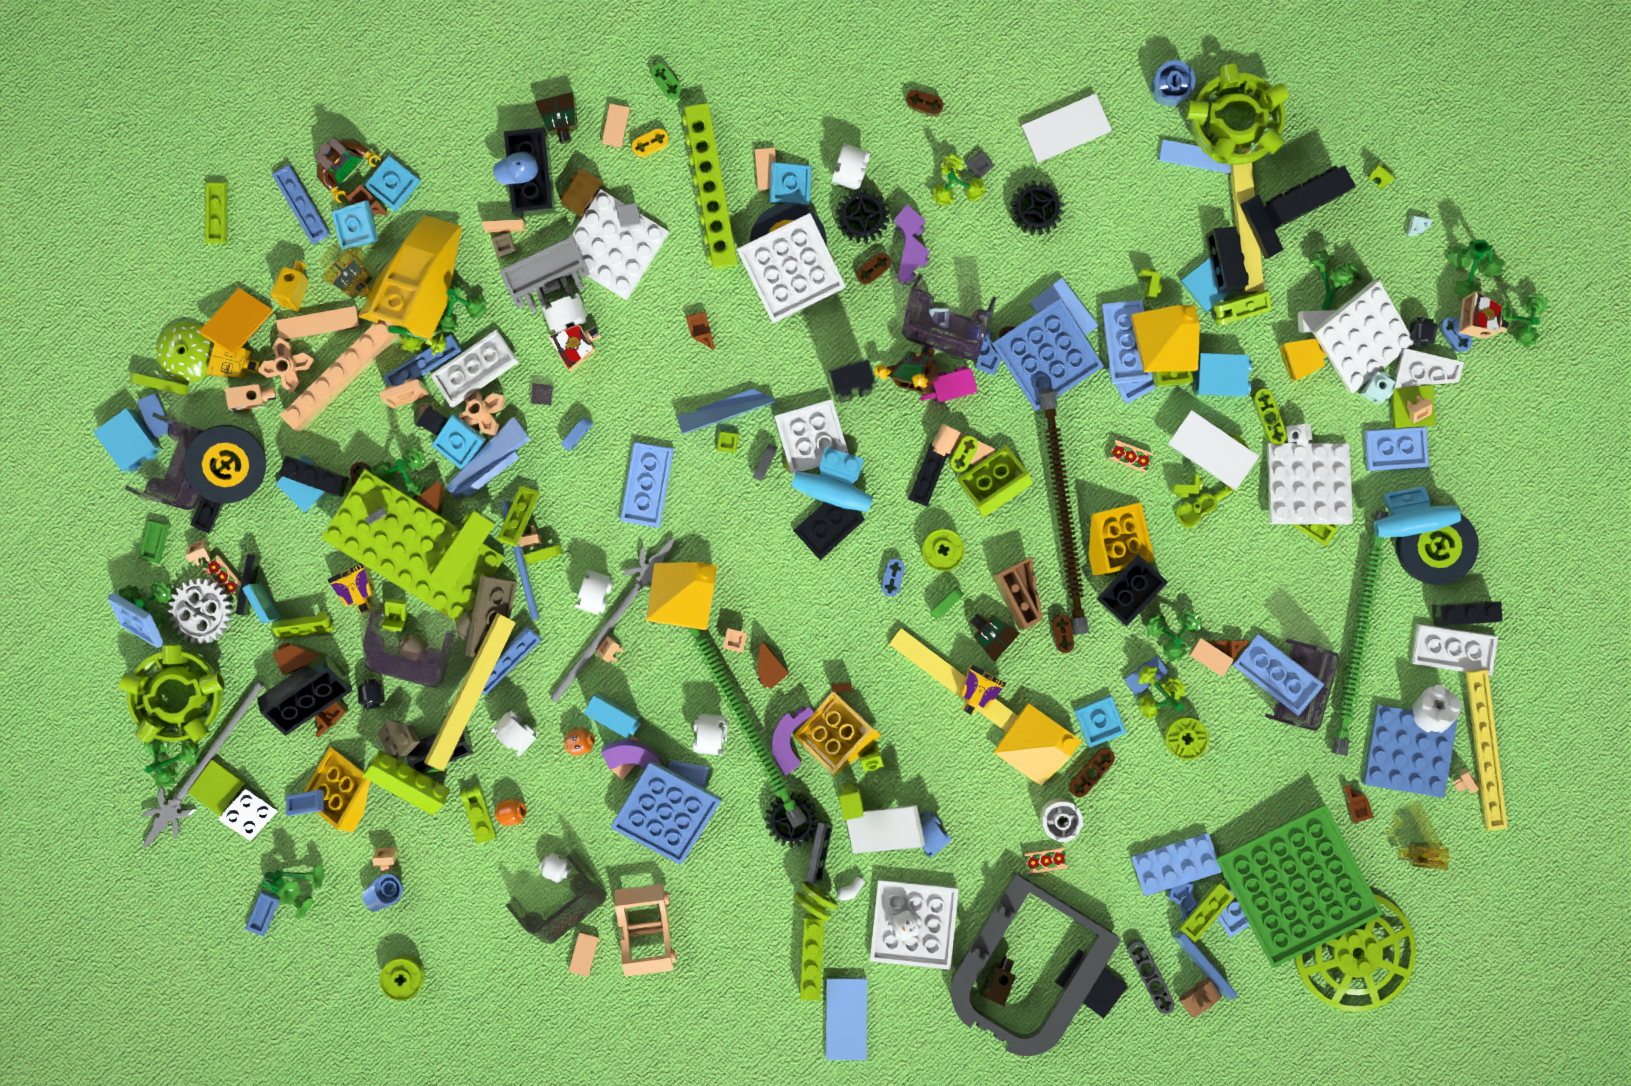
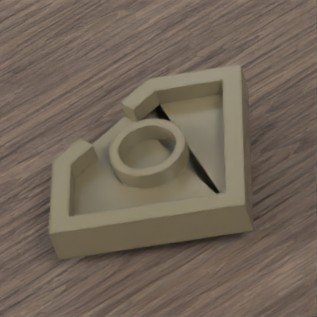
(398, 739)

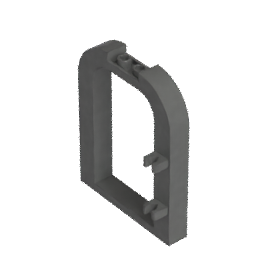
(1069, 998)

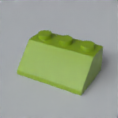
(995, 481)

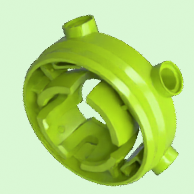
(1239, 141)
(137, 684)

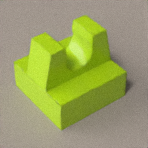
(1384, 173)

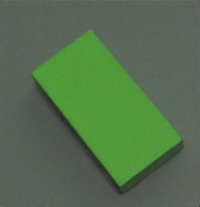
(154, 541)

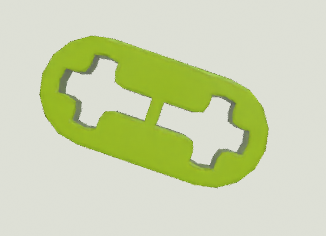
(959, 450)
(543, 554)

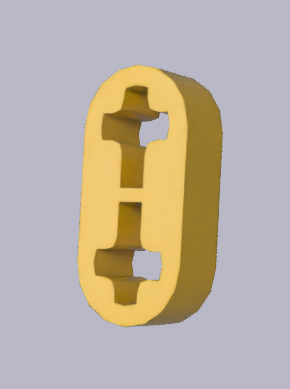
(652, 147)

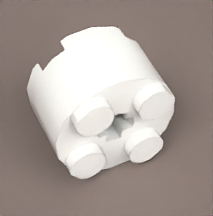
(851, 166)
(565, 312)
(593, 592)
(1436, 709)
(514, 733)
(711, 734)
(1071, 825)

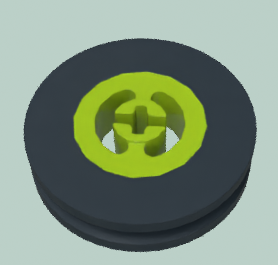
(1459, 553)

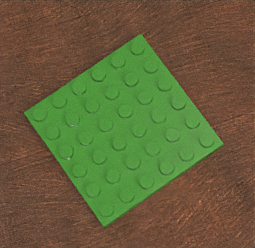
(1299, 885)

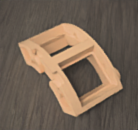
(638, 897)

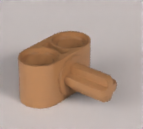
(1200, 997)

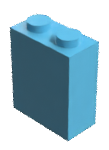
(1223, 375)
(128, 440)
(612, 715)

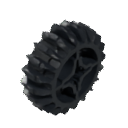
(860, 198)
(1040, 216)
(782, 820)

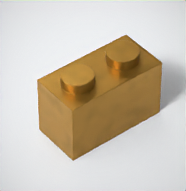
(581, 192)

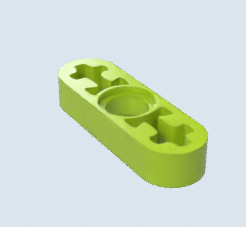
(159, 384)
(1270, 401)

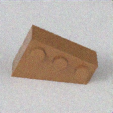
(1020, 593)

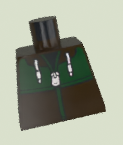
(559, 115)
(993, 635)
(995, 990)

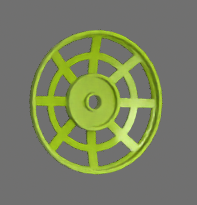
(1365, 964)

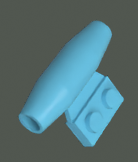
(835, 481)
(1413, 514)

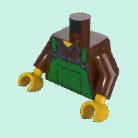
(338, 160)
(913, 372)

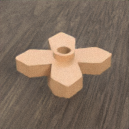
(289, 375)
(480, 411)

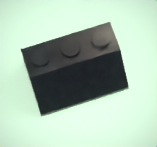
(1131, 590)

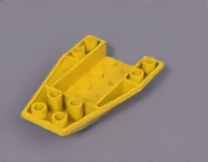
(416, 279)

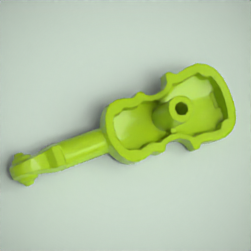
(1190, 514)

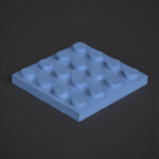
(1047, 353)
(1406, 756)
(665, 812)

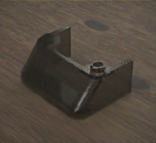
(589, 896)

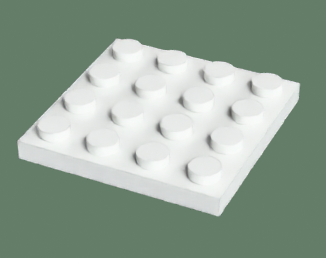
(616, 254)
(791, 268)
(1363, 336)
(1309, 483)
(937, 913)

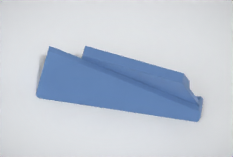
(723, 410)
(491, 460)

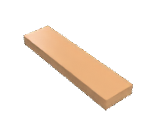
(318, 323)

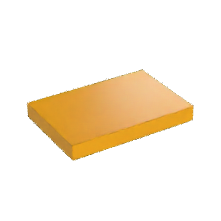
(236, 321)

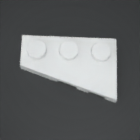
(1426, 369)

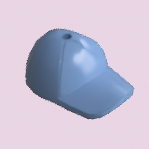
(509, 172)
(379, 893)

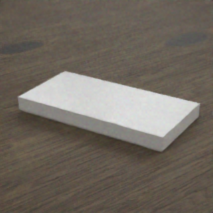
(1066, 128)
(474, 368)
(1213, 450)
(1453, 649)
(886, 830)

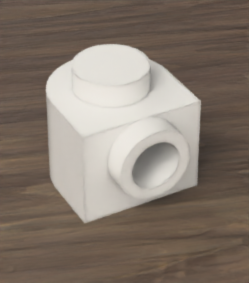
(1299, 434)

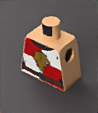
(1481, 316)
(574, 345)
(240, 397)

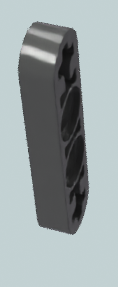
(1151, 976)

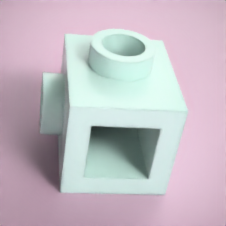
(1378, 387)

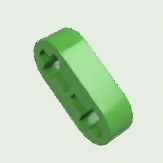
(669, 79)
(945, 604)

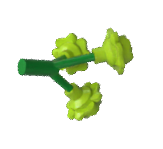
(951, 167)
(413, 342)
(1171, 690)

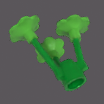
(1478, 250)
(289, 890)

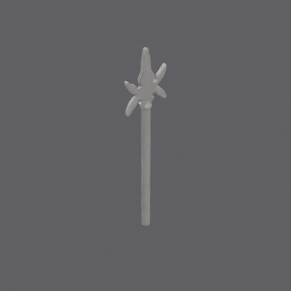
(646, 573)
(169, 811)

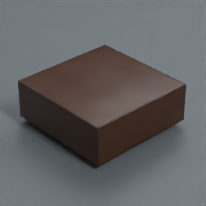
(841, 686)

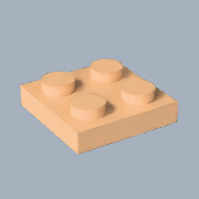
(408, 392)

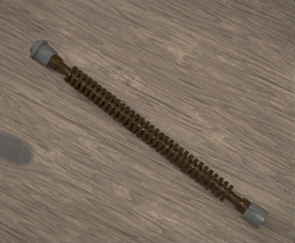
(1049, 405)

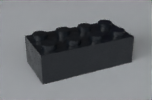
(536, 195)
(1310, 196)
(852, 380)
(304, 694)

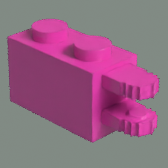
(952, 385)

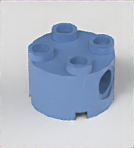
(1172, 83)
(934, 836)

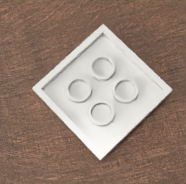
(807, 433)

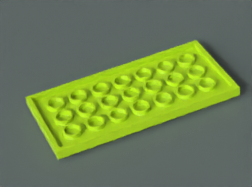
(406, 544)

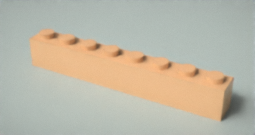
(339, 375)

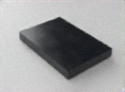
(827, 528)
(1104, 991)

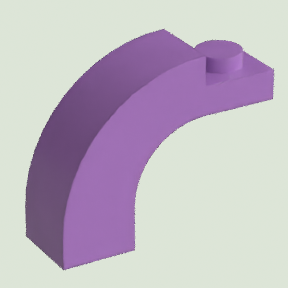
(781, 745)
(629, 751)

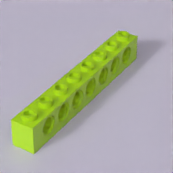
(701, 115)

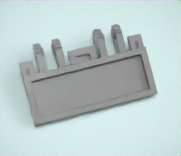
(544, 271)

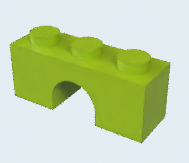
(850, 801)

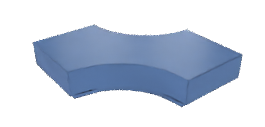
(988, 359)
(1184, 898)

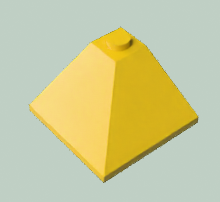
(1168, 338)
(1117, 538)
(681, 594)
(836, 734)
(1036, 745)
(343, 790)

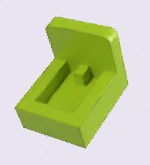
(1153, 286)
(1184, 490)
(395, 614)
(871, 758)

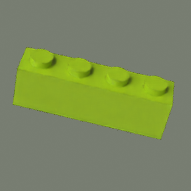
(462, 550)
(406, 782)
(812, 958)

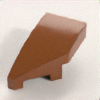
(361, 194)
(700, 329)
(1229, 647)
(329, 717)
(1357, 805)

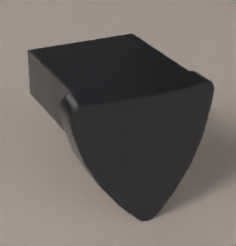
(429, 419)

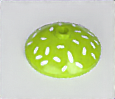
(194, 362)

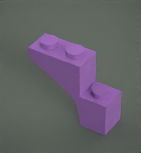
(914, 253)

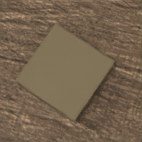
(503, 244)

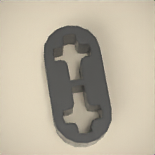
(765, 462)

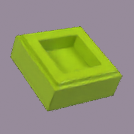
(727, 442)

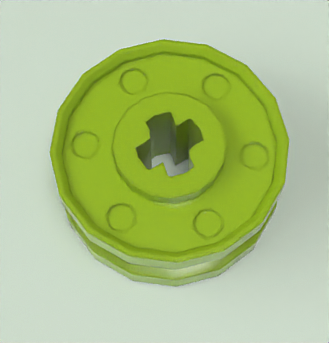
(937, 560)
(1198, 738)
(816, 901)
(410, 969)

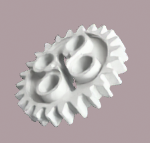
(209, 594)

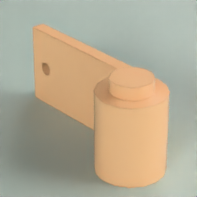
(948, 439)

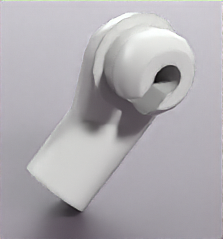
(852, 890)

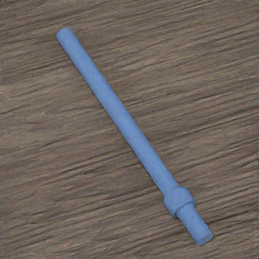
(523, 572)

